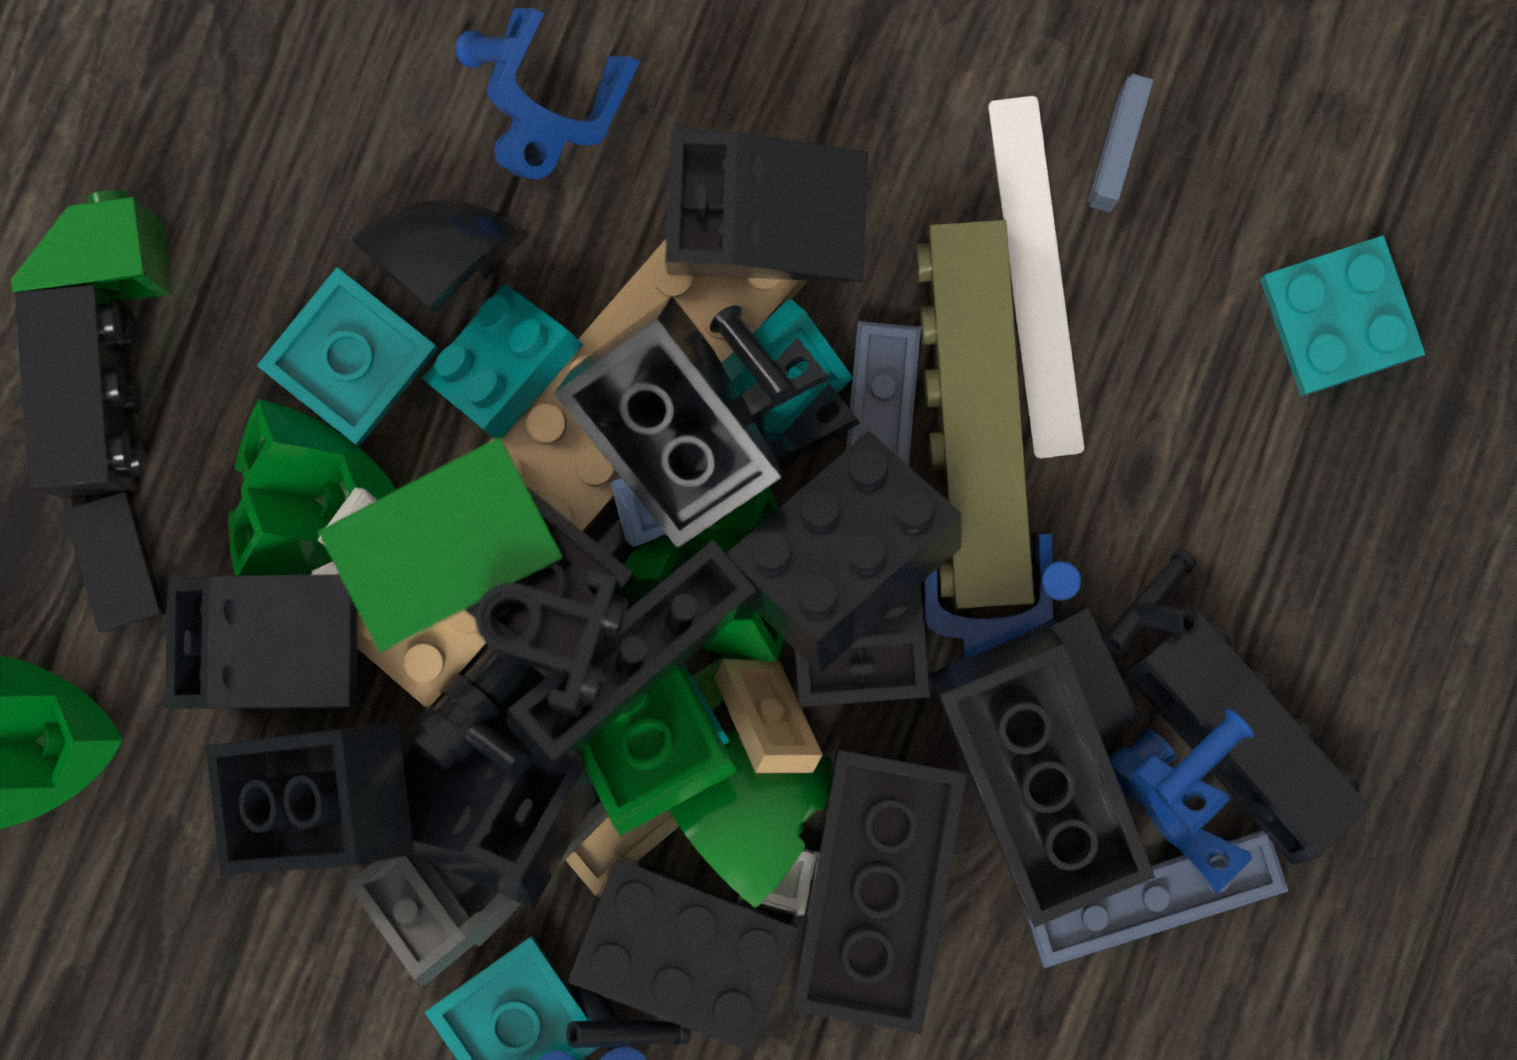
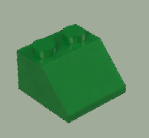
(101, 244)

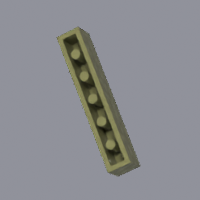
(977, 412)

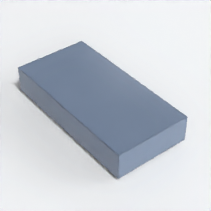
(1120, 143)

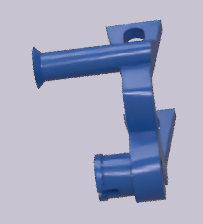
(534, 127)
(978, 634)
(1164, 791)

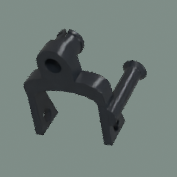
(775, 388)

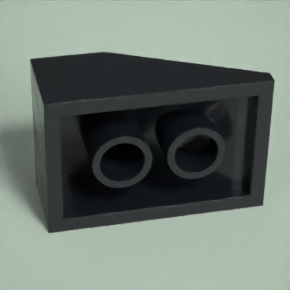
(670, 422)

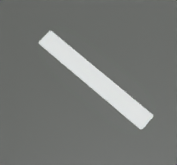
(1036, 277)

